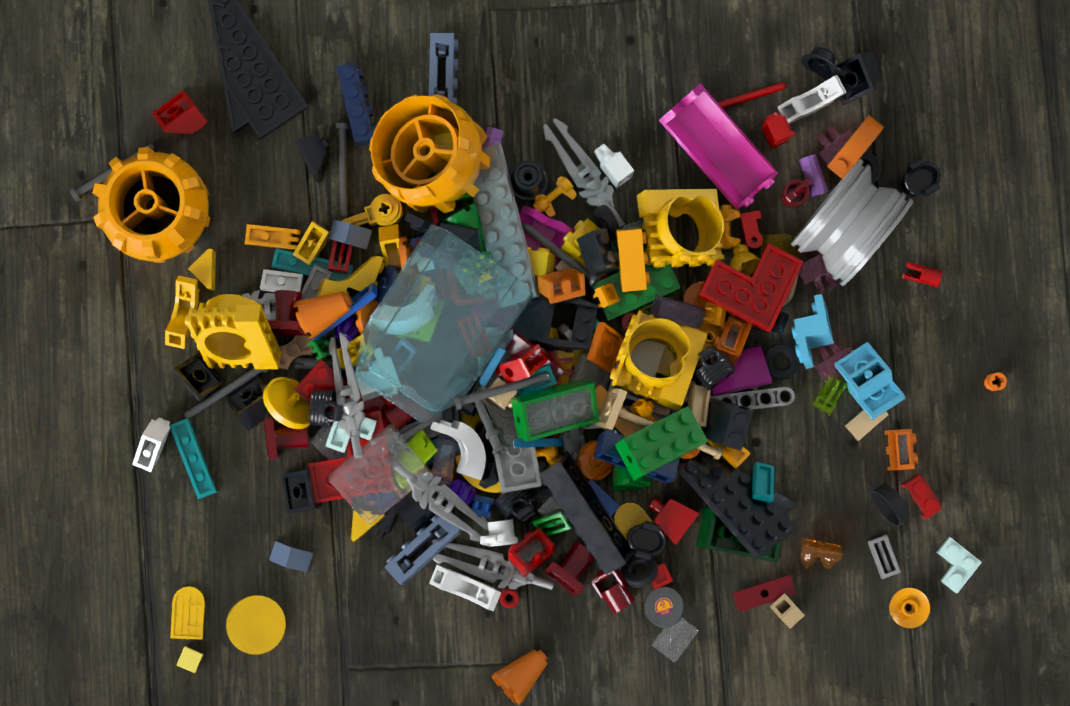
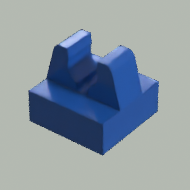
(482, 505)

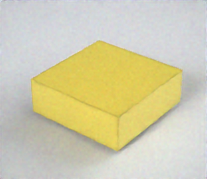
(190, 659)

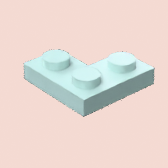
(339, 439)
(962, 564)

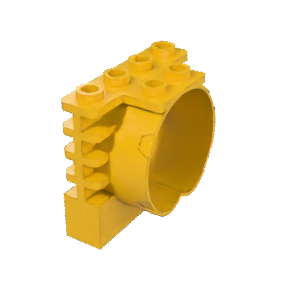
(697, 203)
(233, 333)
(685, 342)

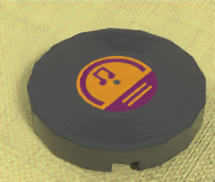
(664, 607)

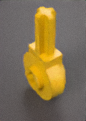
(375, 213)

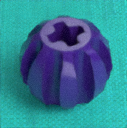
(348, 328)
(463, 490)

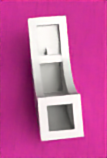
(813, 100)

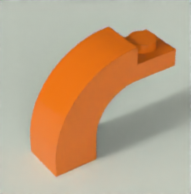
(855, 146)

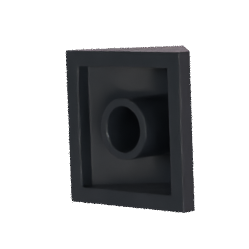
(198, 377)
(299, 491)
(413, 513)

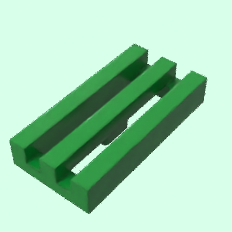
(320, 350)
(567, 525)

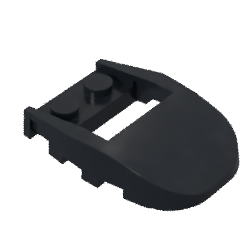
(537, 322)

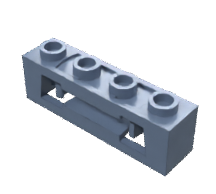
(443, 41)
(398, 570)

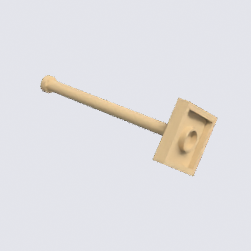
(612, 409)

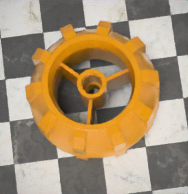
(407, 152)
(188, 221)

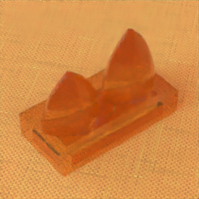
(813, 549)

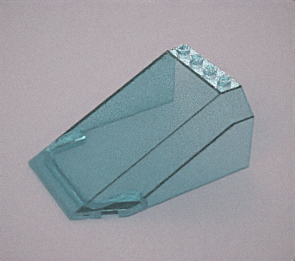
(439, 325)

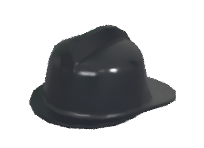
(822, 63)

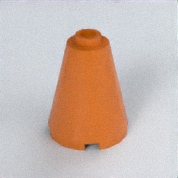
(321, 311)
(521, 675)

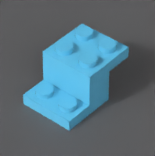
(812, 331)
(869, 381)

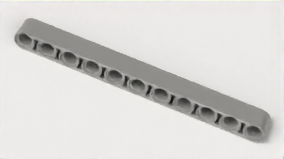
(754, 397)

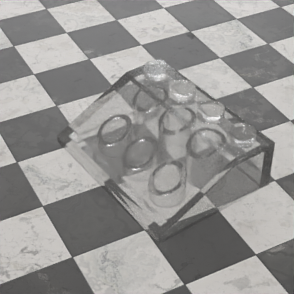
(370, 481)

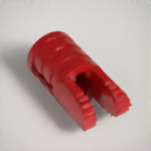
(926, 275)

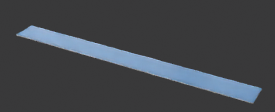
(519, 443)

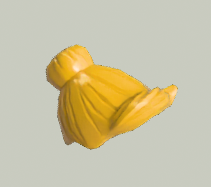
(744, 260)

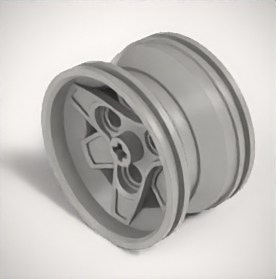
(852, 223)

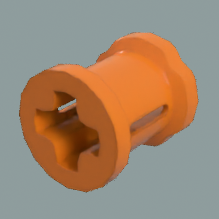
(999, 386)

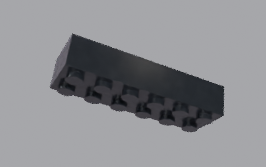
(586, 512)

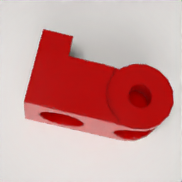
(749, 229)

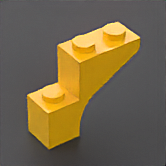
(357, 280)

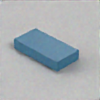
(495, 361)

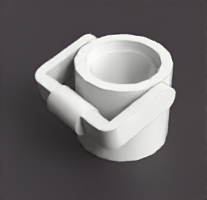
(499, 534)

